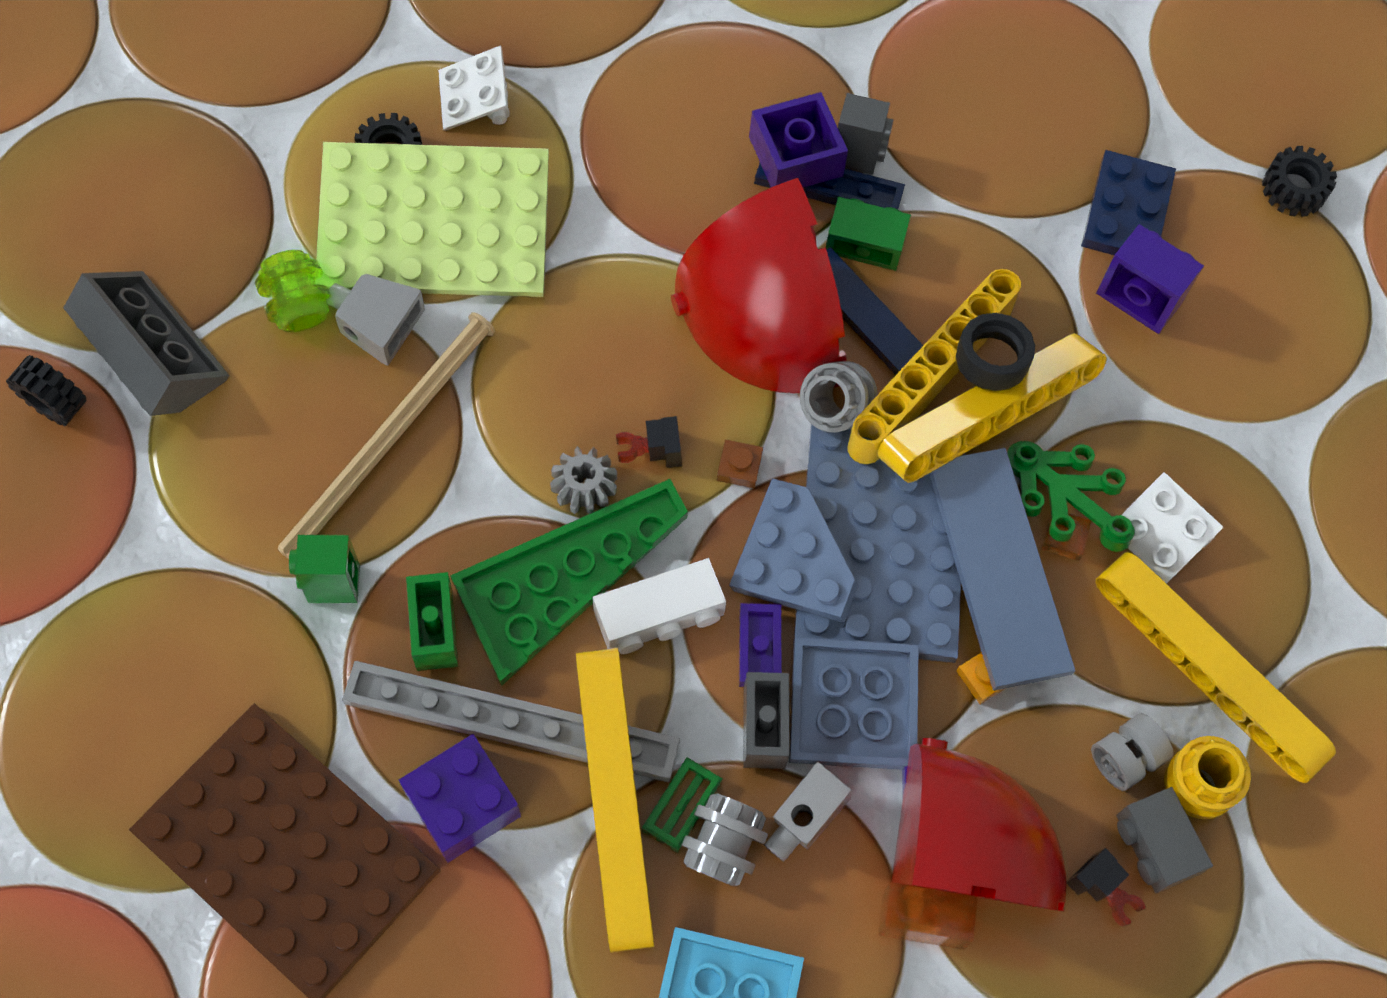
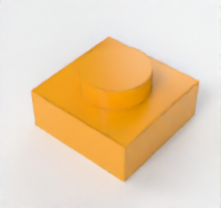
(977, 679)

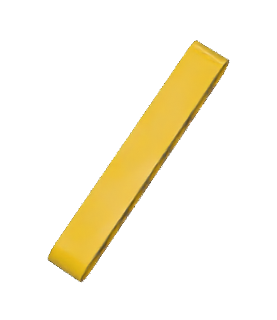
(993, 295)
(986, 413)
(1216, 668)
(614, 801)

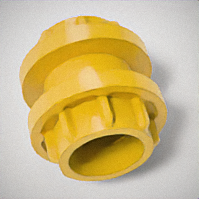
(1225, 766)

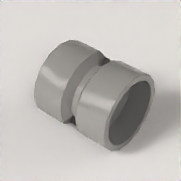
(1136, 748)

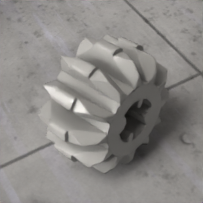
(571, 475)

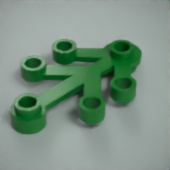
(1068, 489)

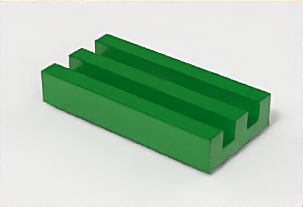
(663, 835)

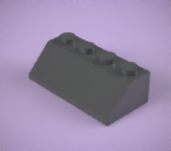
(144, 340)

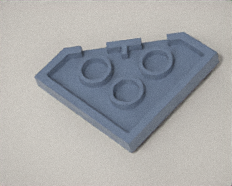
(794, 556)

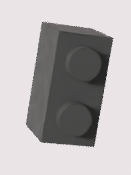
(865, 132)
(766, 720)
(1163, 840)

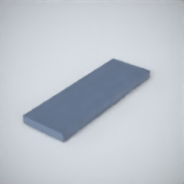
(1001, 570)

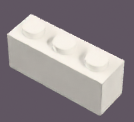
(659, 606)

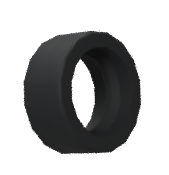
(1002, 328)

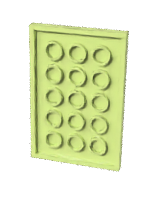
(434, 217)

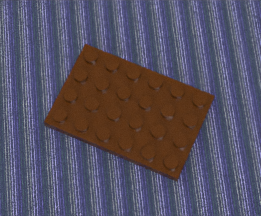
(285, 852)

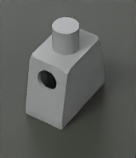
(377, 314)
(820, 796)

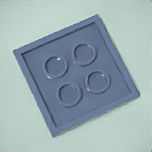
(853, 703)

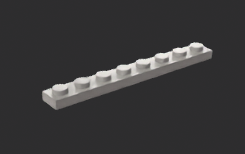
(496, 717)

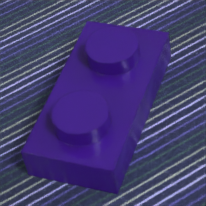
(759, 639)

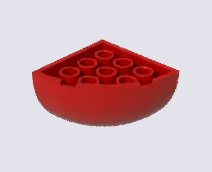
(762, 292)
(975, 832)

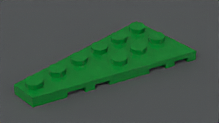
(546, 583)

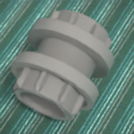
(818, 400)
(724, 839)

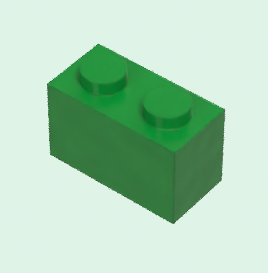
(868, 233)
(326, 568)
(432, 621)

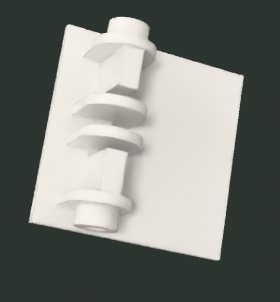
(474, 89)
(1168, 527)

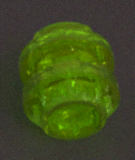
(295, 296)

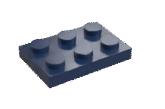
(1124, 196)

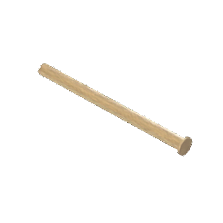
(389, 431)

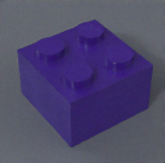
(798, 141)
(1149, 278)
(460, 798)

